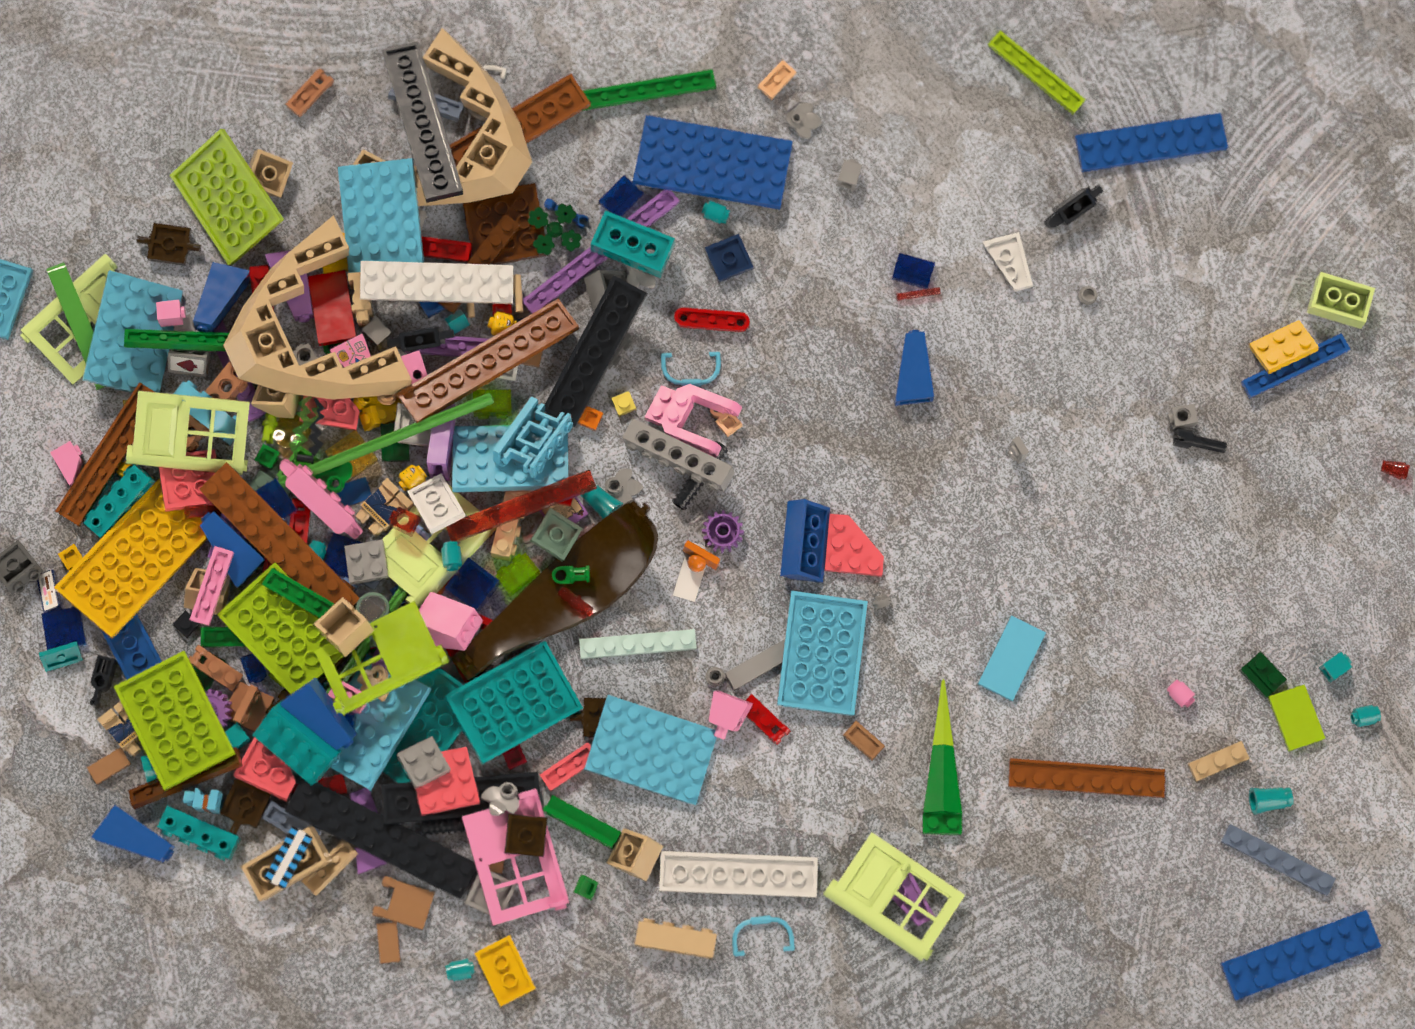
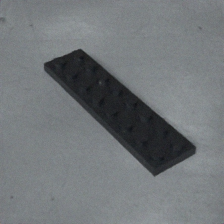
(595, 349)
(402, 805)

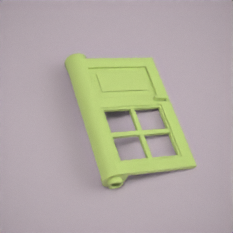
(90, 290)
(163, 432)
(417, 564)
(873, 882)

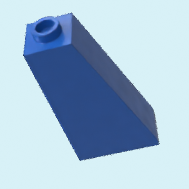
(219, 295)
(914, 374)
(245, 557)
(316, 711)
(130, 835)

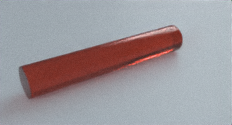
(918, 293)

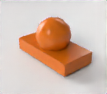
(699, 557)

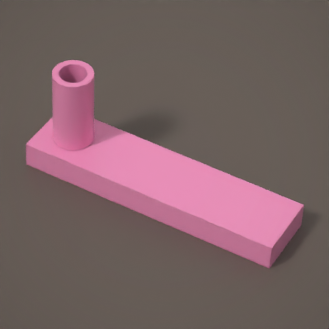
(211, 586)

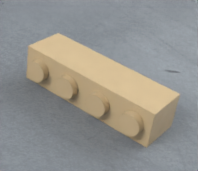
(675, 939)

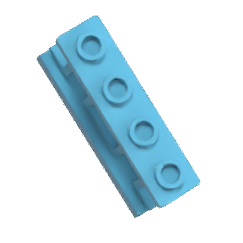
(520, 430)

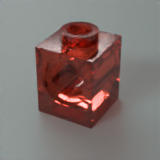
(408, 528)

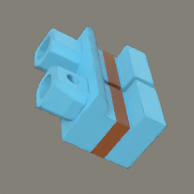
(205, 803)

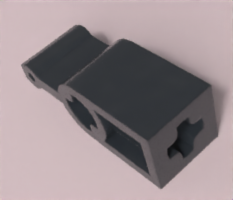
(103, 669)

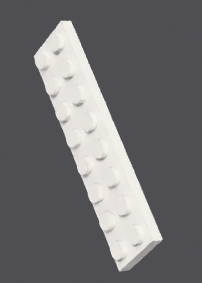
(436, 282)
(738, 874)

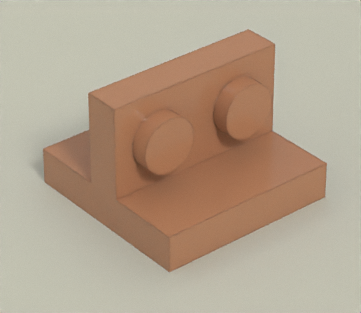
(249, 706)

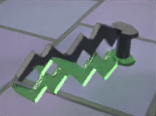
(307, 423)

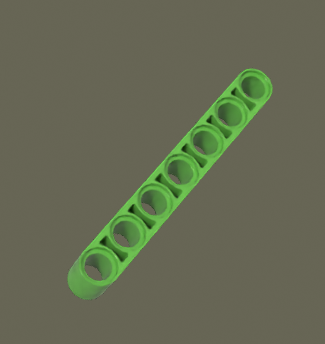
(72, 308)

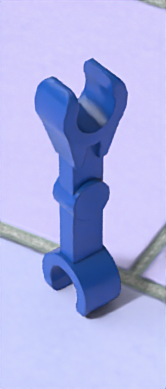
(552, 205)

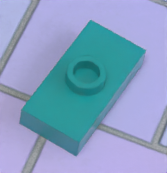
(61, 656)

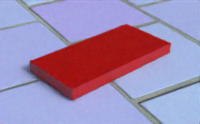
(332, 307)

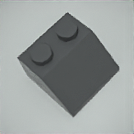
(598, 282)

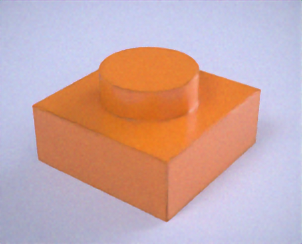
(590, 418)

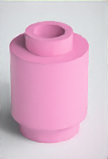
(1181, 693)

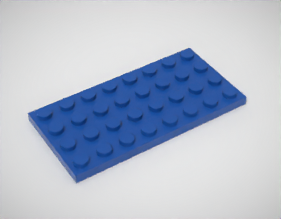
(712, 162)

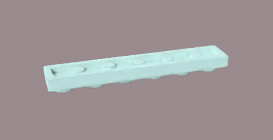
(637, 644)

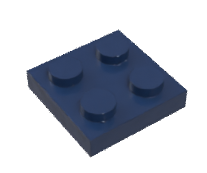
(728, 258)

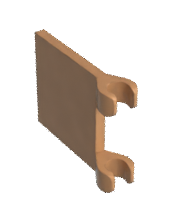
(408, 904)

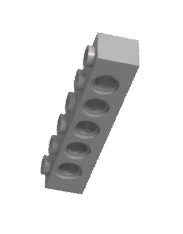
(717, 481)

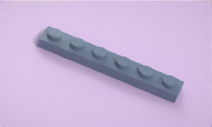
(1278, 860)

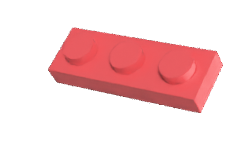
(566, 768)

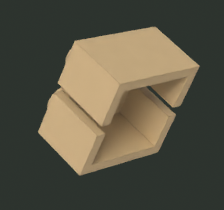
(342, 627)

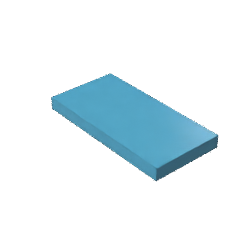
(13, 286)
(1011, 658)

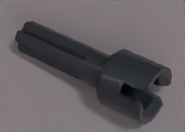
(1188, 440)

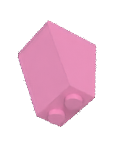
(450, 621)

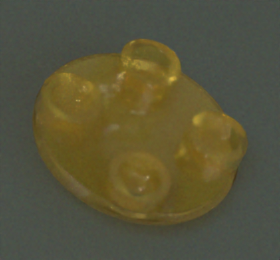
(283, 432)

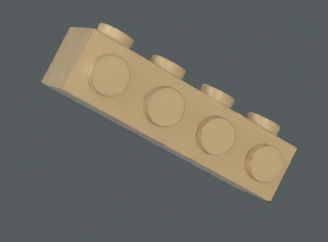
(505, 535)

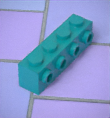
(119, 500)
(199, 833)

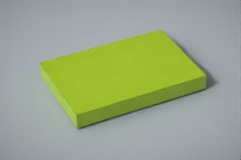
(1296, 718)

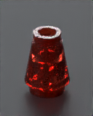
(1396, 469)

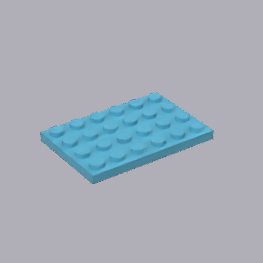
(380, 212)
(127, 305)
(478, 472)
(822, 653)
(379, 730)
(651, 750)

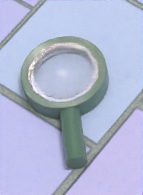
(373, 607)

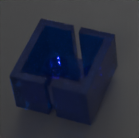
(473, 586)

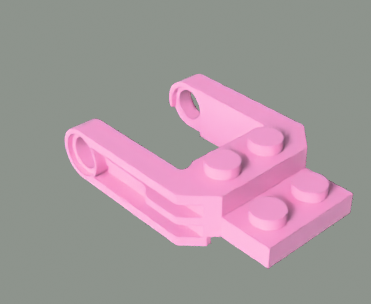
(673, 407)

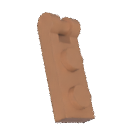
(309, 92)
(215, 668)

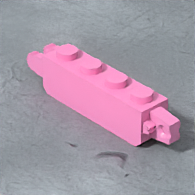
(319, 499)

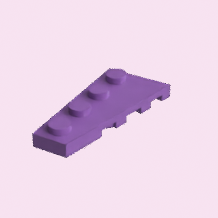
(365, 861)
(911, 890)

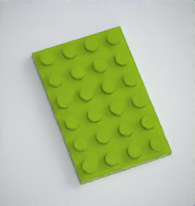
(226, 197)
(277, 633)
(174, 720)

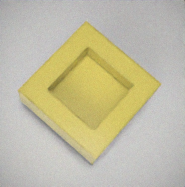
(623, 403)

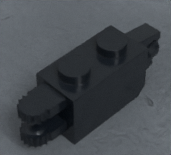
(1073, 207)
(420, 338)

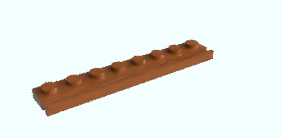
(102, 463)
(1086, 778)

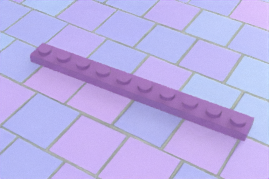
(590, 260)

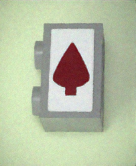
(189, 362)

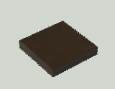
(525, 835)

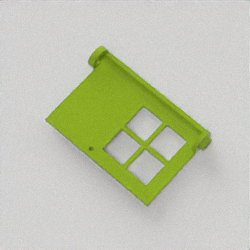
(405, 649)

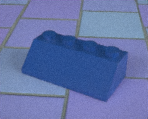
(805, 541)

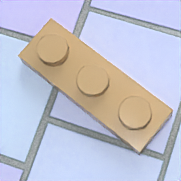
(1218, 761)
(341, 857)

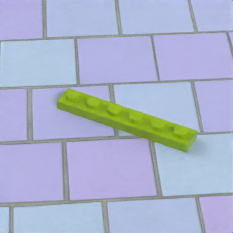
(1036, 72)

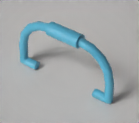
(696, 382)
(762, 920)

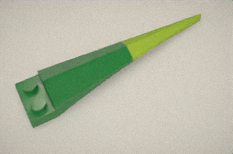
(942, 798)

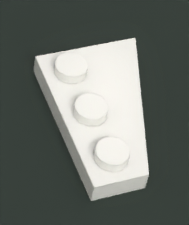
(1011, 260)

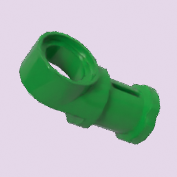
(571, 574)

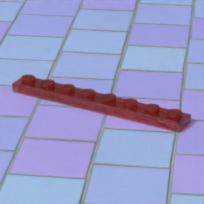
(521, 506)

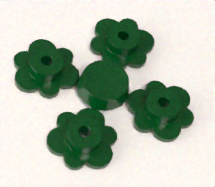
(554, 229)

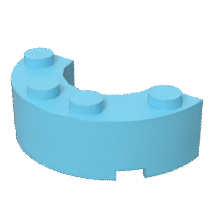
(223, 422)

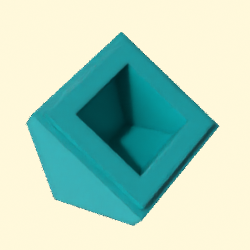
(457, 321)

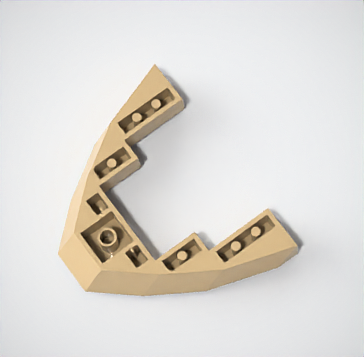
(499, 151)
(263, 352)

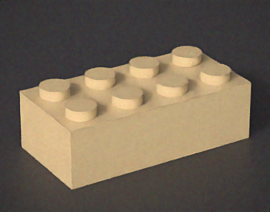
(313, 859)

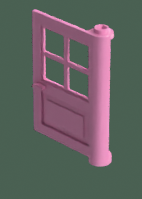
(487, 843)

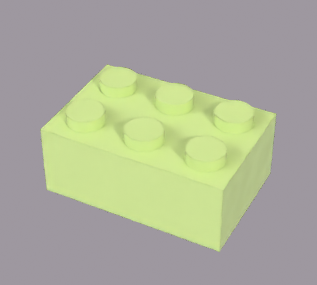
(1340, 300)

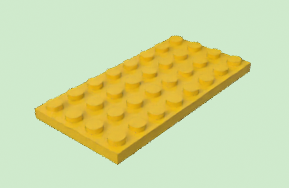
(131, 562)

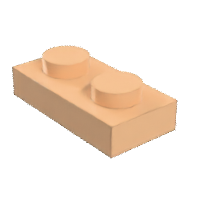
(777, 79)

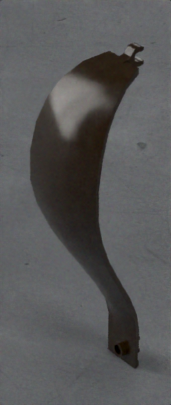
(617, 555)

